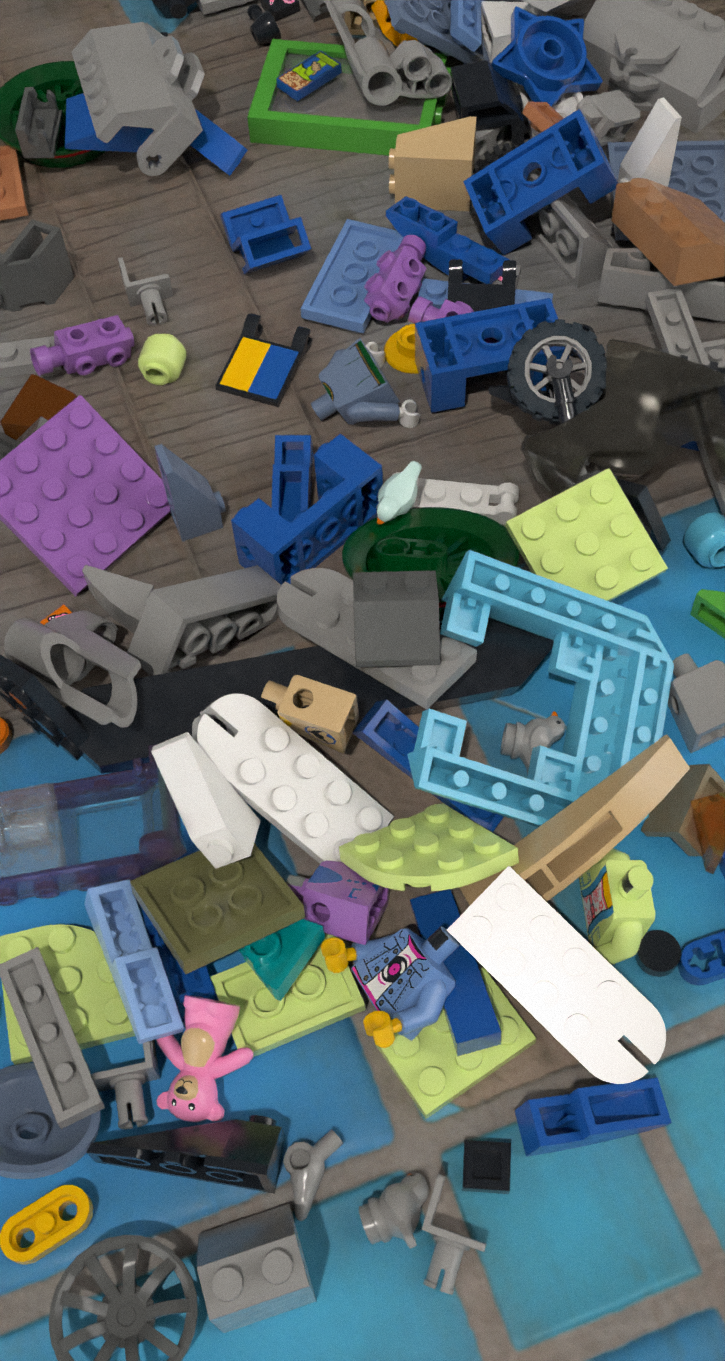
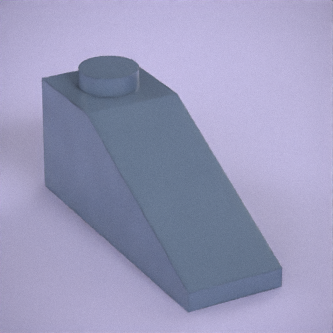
(189, 496)

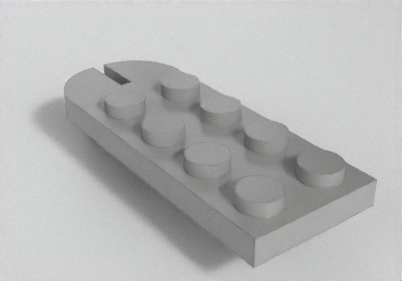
(321, 609)

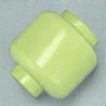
(162, 359)

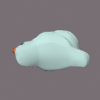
(398, 493)

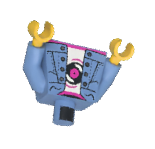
(401, 978)

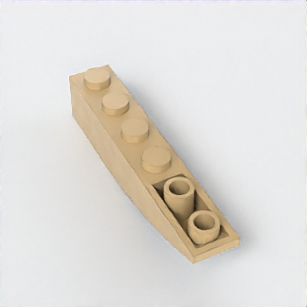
(593, 823)

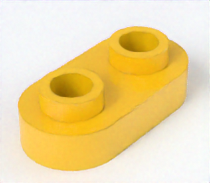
(47, 1223)

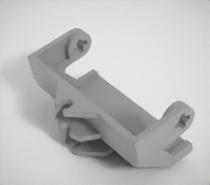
(660, 52)

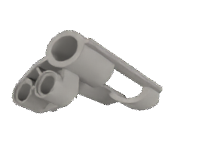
(381, 68)
(66, 652)

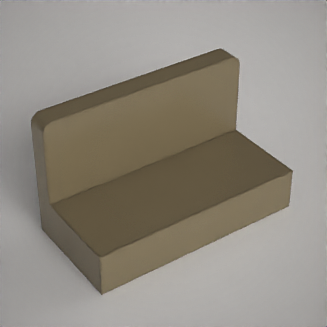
(674, 814)

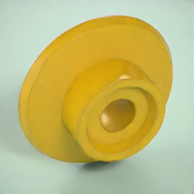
(401, 350)

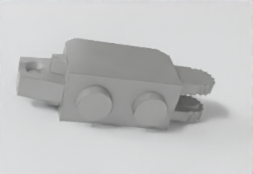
(609, 115)

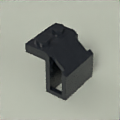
(490, 98)

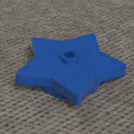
(547, 57)

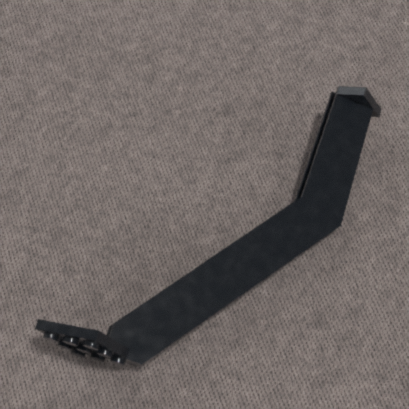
(174, 699)

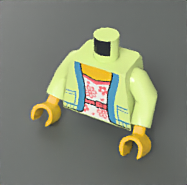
(617, 905)

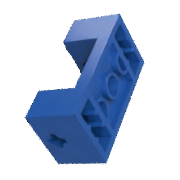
(568, 159)
(455, 348)
(347, 499)

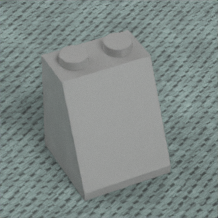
(253, 1269)

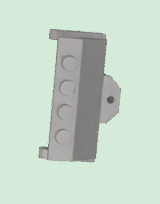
(141, 81)

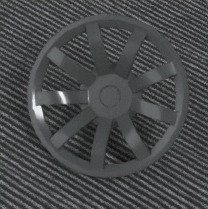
(126, 1311)

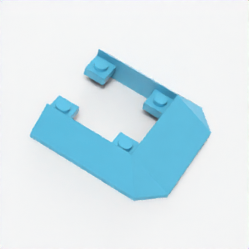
(615, 704)

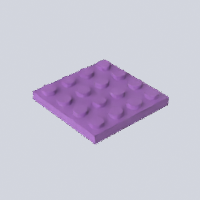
(78, 494)

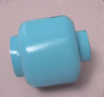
(707, 539)

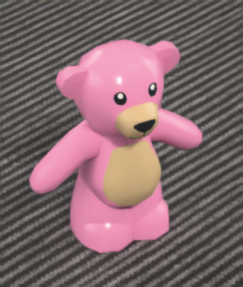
(200, 1059)

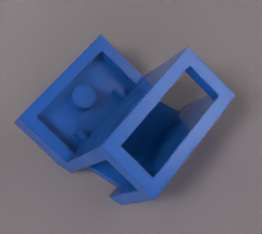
(262, 233)

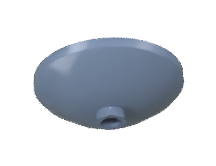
(29, 1134)

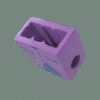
(341, 901)

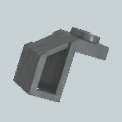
(34, 268)

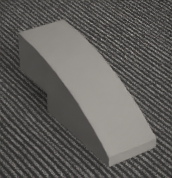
(118, 595)

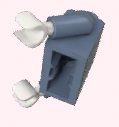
(360, 388)

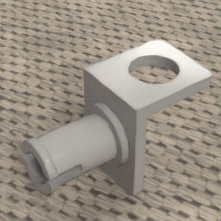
(148, 293)
(128, 1083)
(448, 1248)

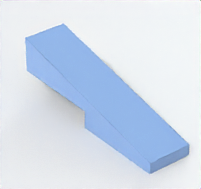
(133, 961)

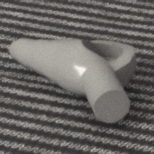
(307, 1169)

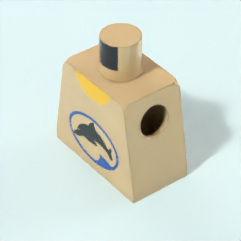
(329, 713)

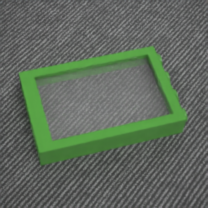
(337, 112)

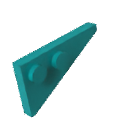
(283, 955)

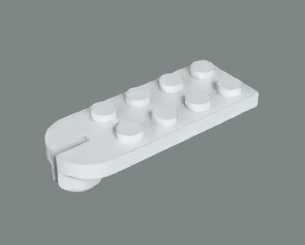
(286, 777)
(560, 979)

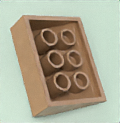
(671, 230)

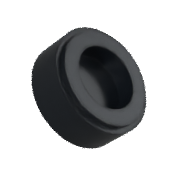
(658, 953)

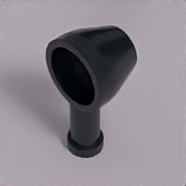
(264, 25)

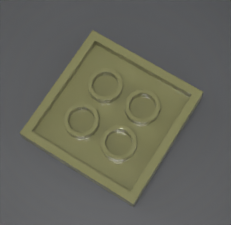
(215, 910)

